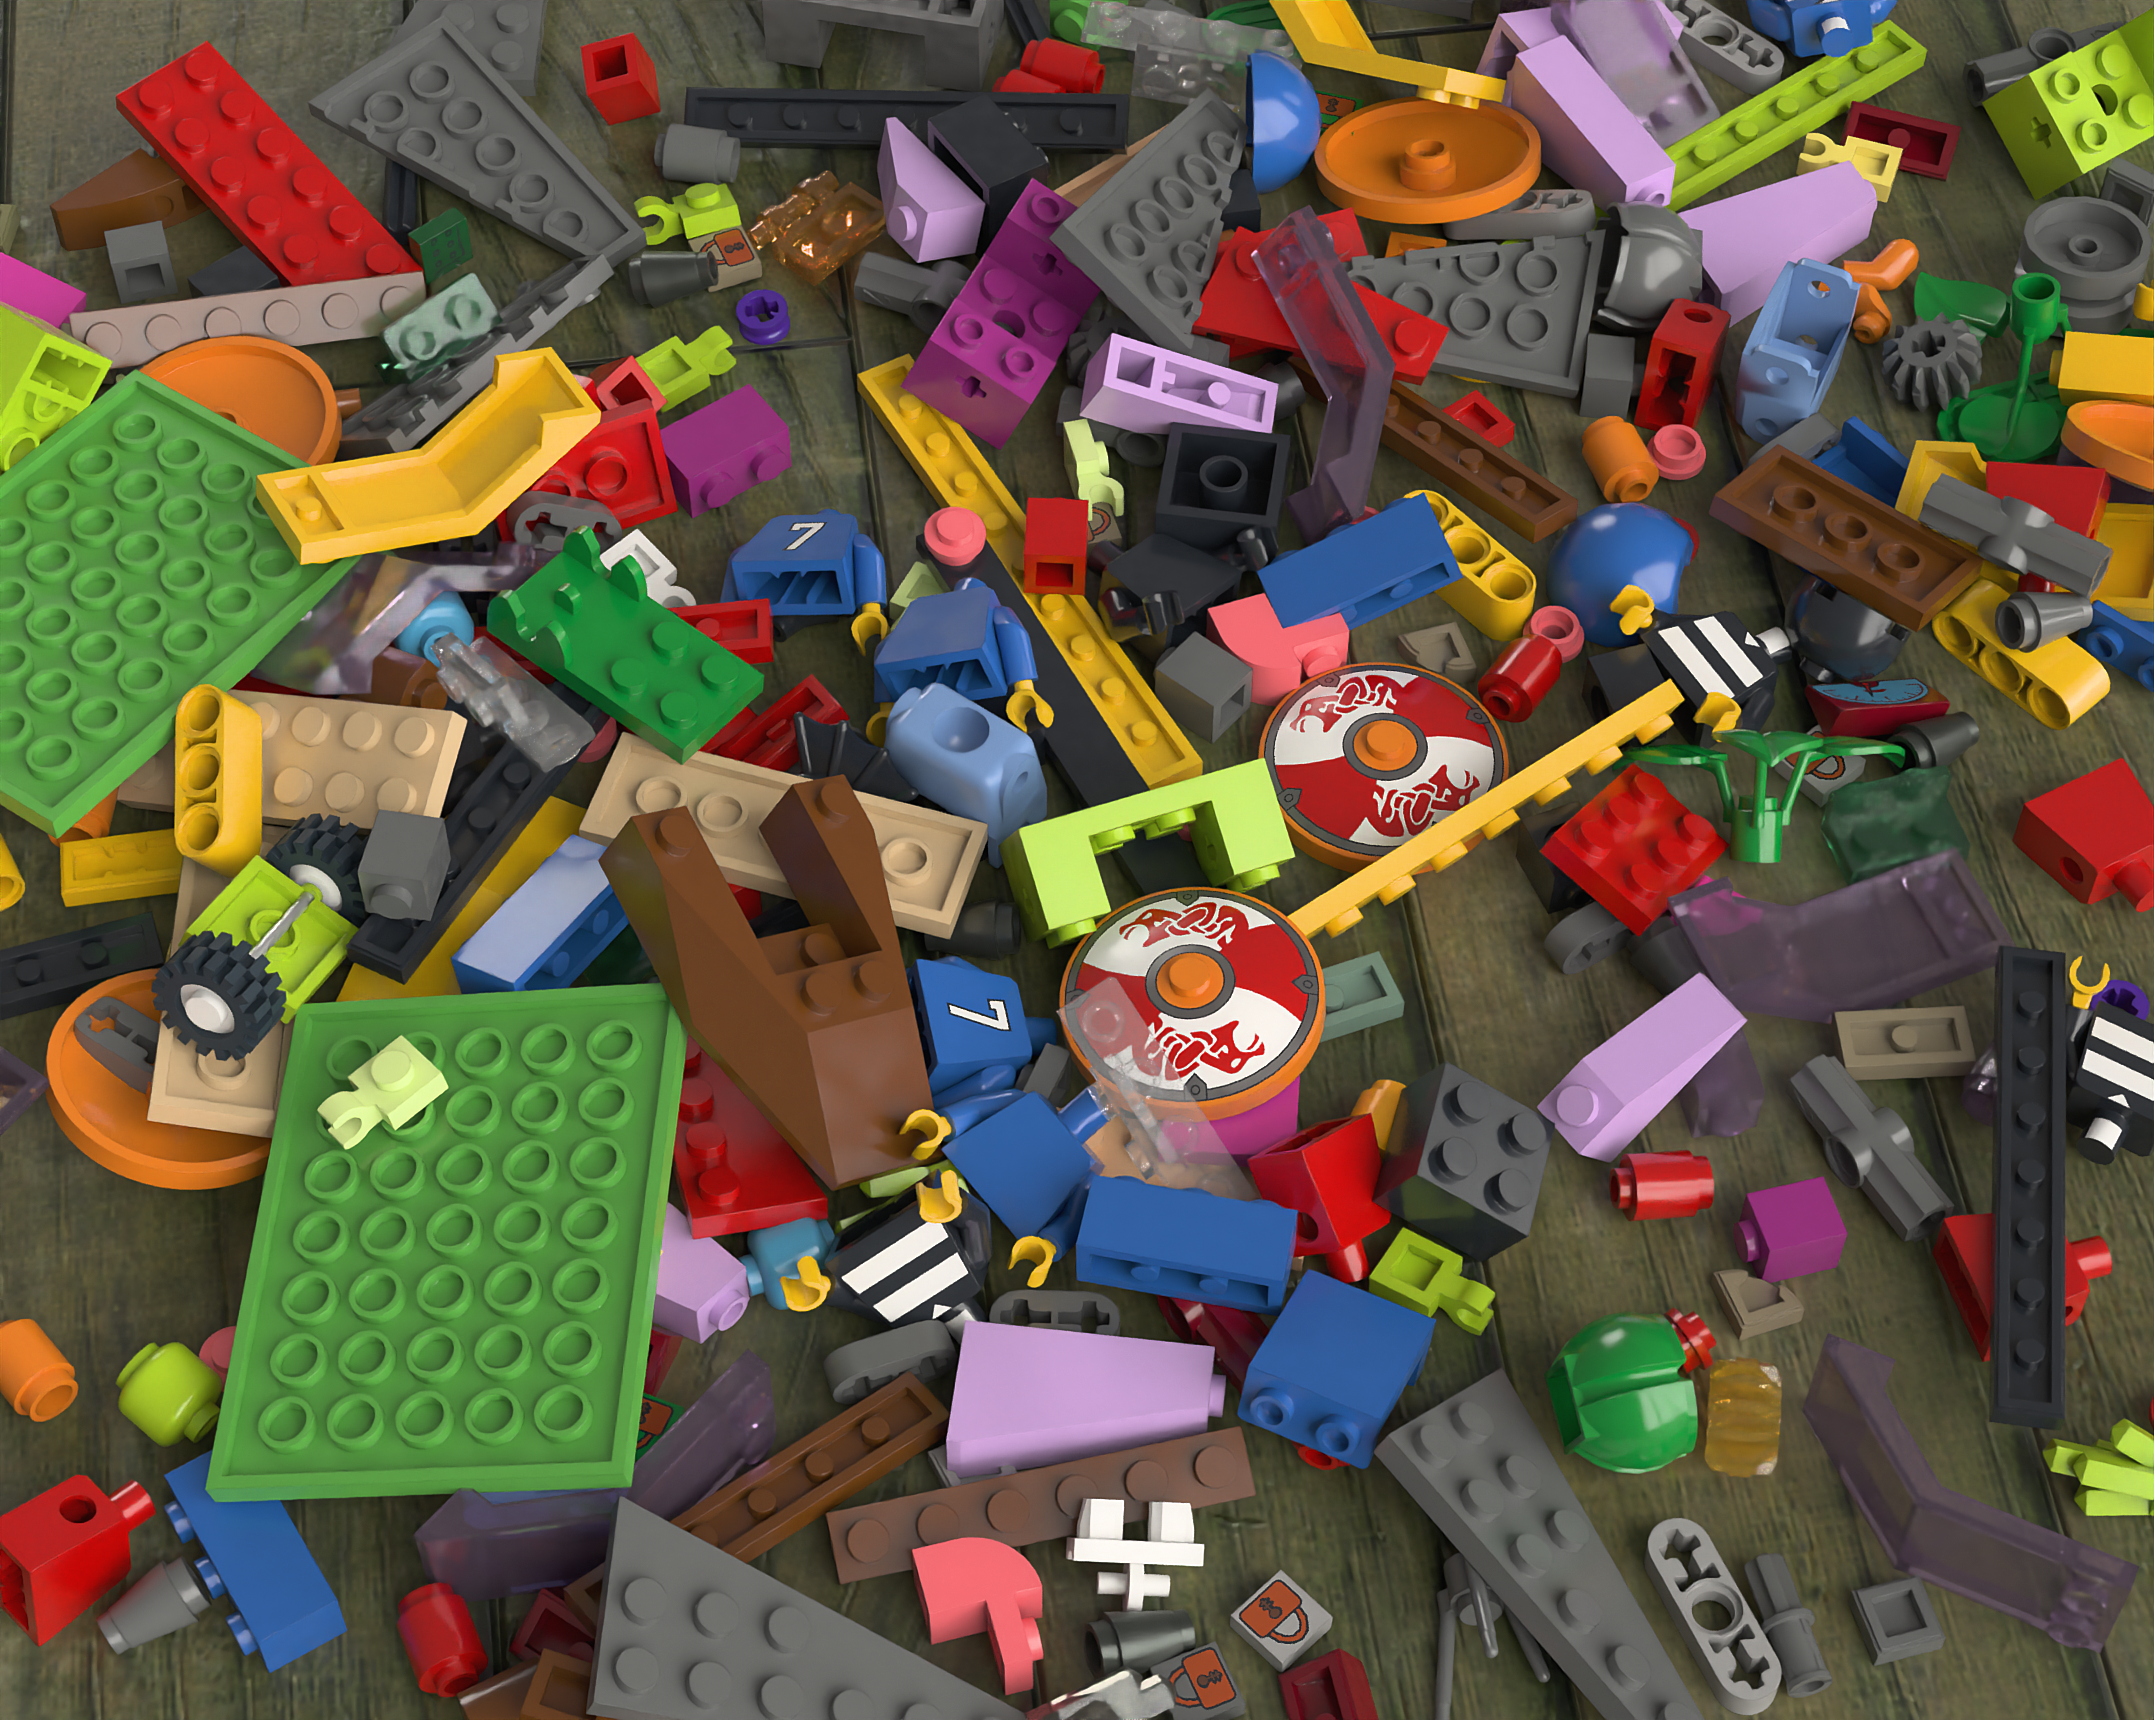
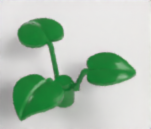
(1997, 425)
(1757, 820)

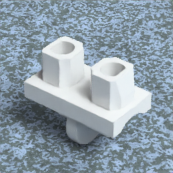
(1168, 1544)

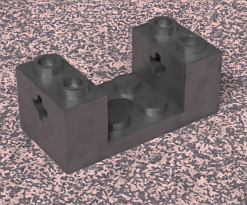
(956, 32)

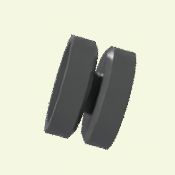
(2095, 256)

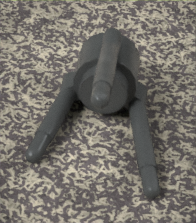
(1478, 1605)

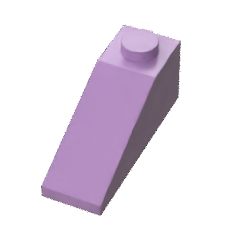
(923, 200)
(1151, 387)
(1640, 1069)

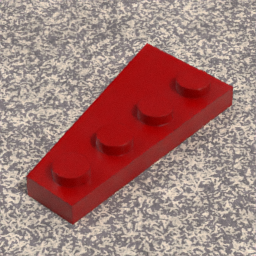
(1243, 308)
(732, 1161)

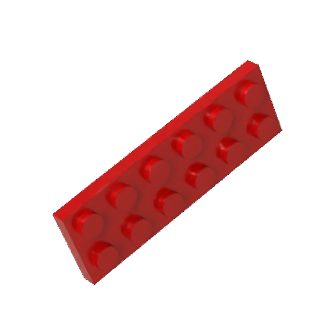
(257, 173)

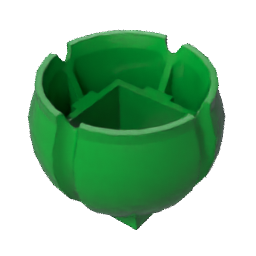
(1623, 1395)

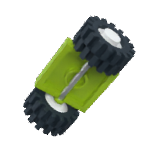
(266, 940)

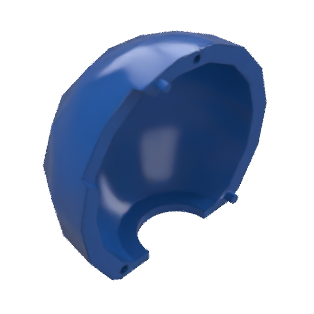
(1281, 120)
(1611, 550)

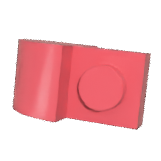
(1277, 655)
(980, 1588)

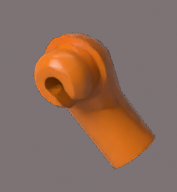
(1888, 268)
(1871, 314)

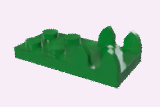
(623, 648)

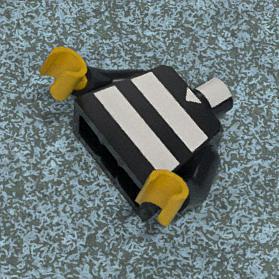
(1711, 661)
(2108, 1074)
(905, 1260)

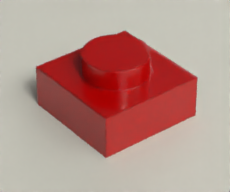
(1482, 418)

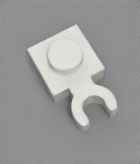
(656, 569)

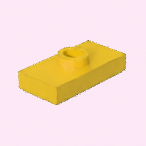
(119, 867)

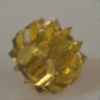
(1743, 1417)

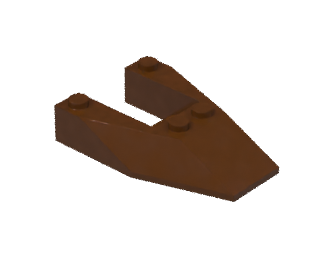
(800, 1019)

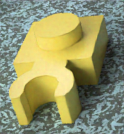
(1871, 159)

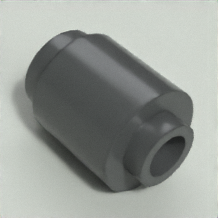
(697, 154)

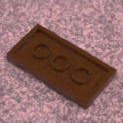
(1846, 537)

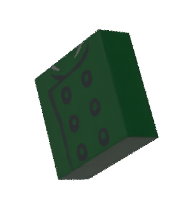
(441, 244)

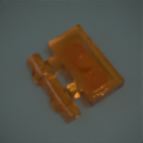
(829, 234)

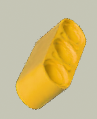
(1495, 585)
(2048, 683)
(218, 780)

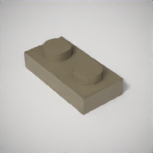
(1903, 1042)

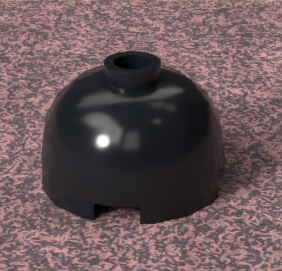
(1839, 634)

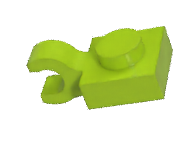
(696, 213)
(685, 370)
(1428, 1277)

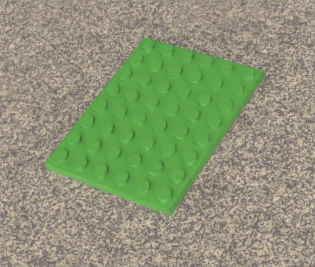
(126, 584)
(465, 1283)

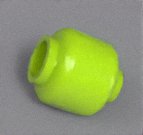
(169, 1394)

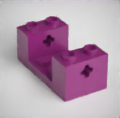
(1024, 280)

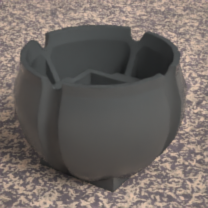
(1644, 266)

